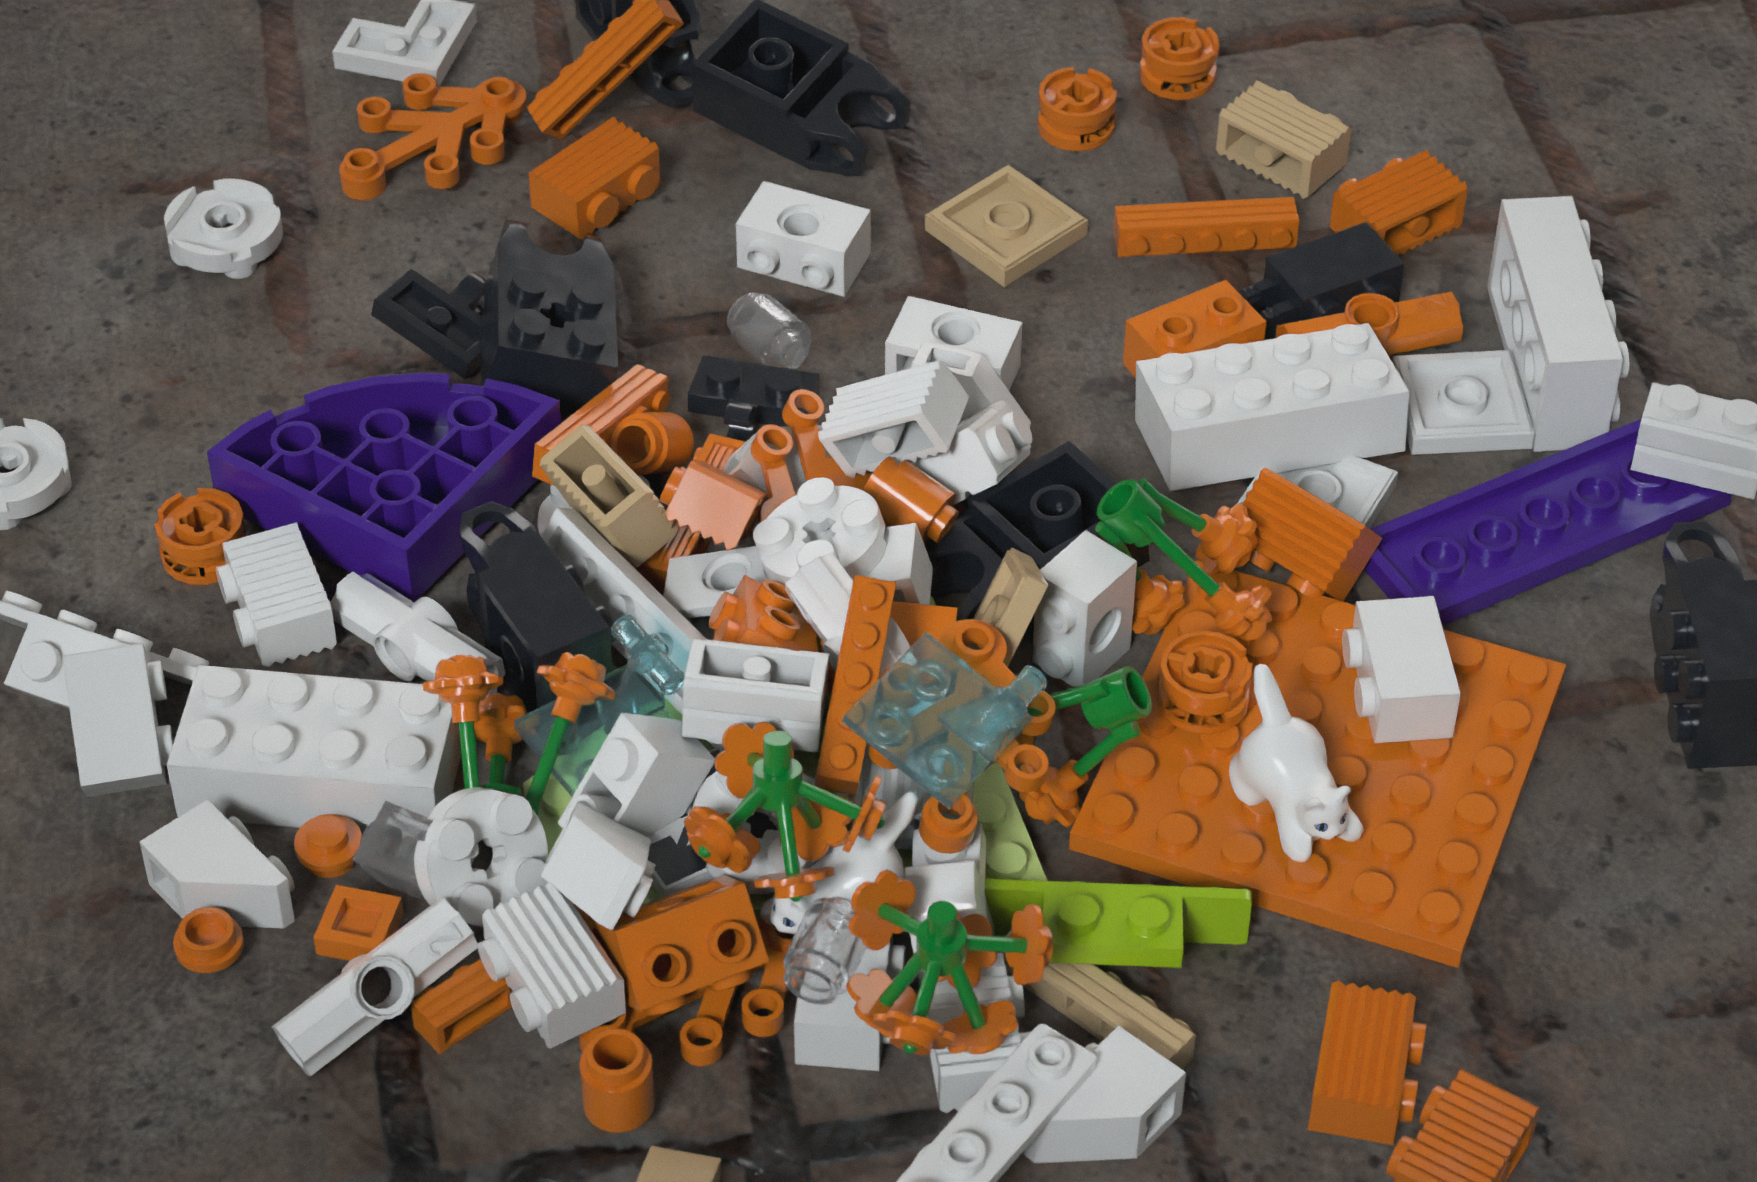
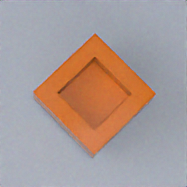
(356, 922)

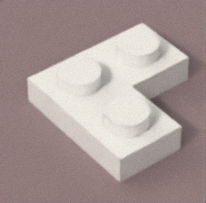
(423, 46)

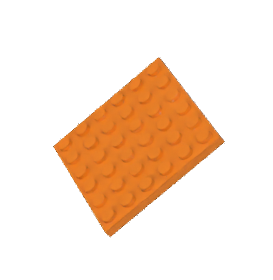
(1426, 807)

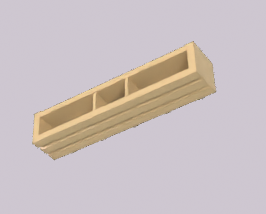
(1103, 1003)

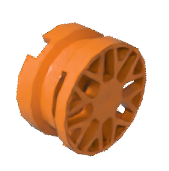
(1178, 54)
(1076, 107)
(194, 531)
(1204, 677)

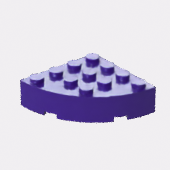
(386, 469)

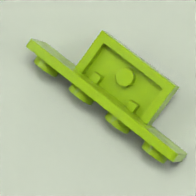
(1124, 921)

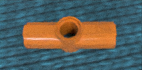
(1397, 325)

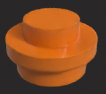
(328, 845)
(208, 940)

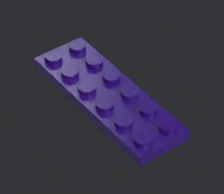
(1532, 526)

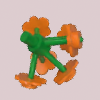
(810, 819)
(945, 949)

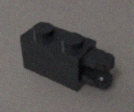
(1324, 276)

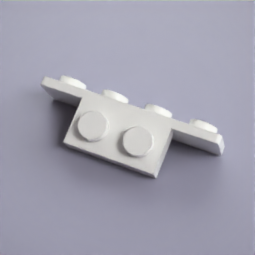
(39, 661)
(1006, 1111)

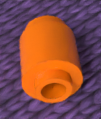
(653, 442)
(912, 496)
(617, 1081)

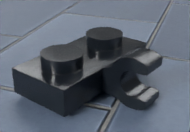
(436, 321)
(745, 393)

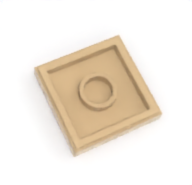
(1006, 225)
(1012, 598)

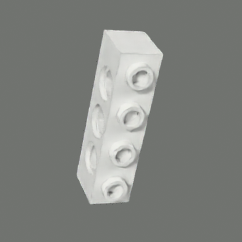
(700, 579)

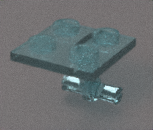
(638, 691)
(942, 717)

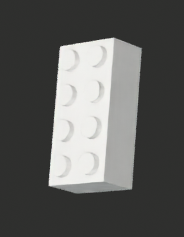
(1556, 321)
(1270, 406)
(310, 747)

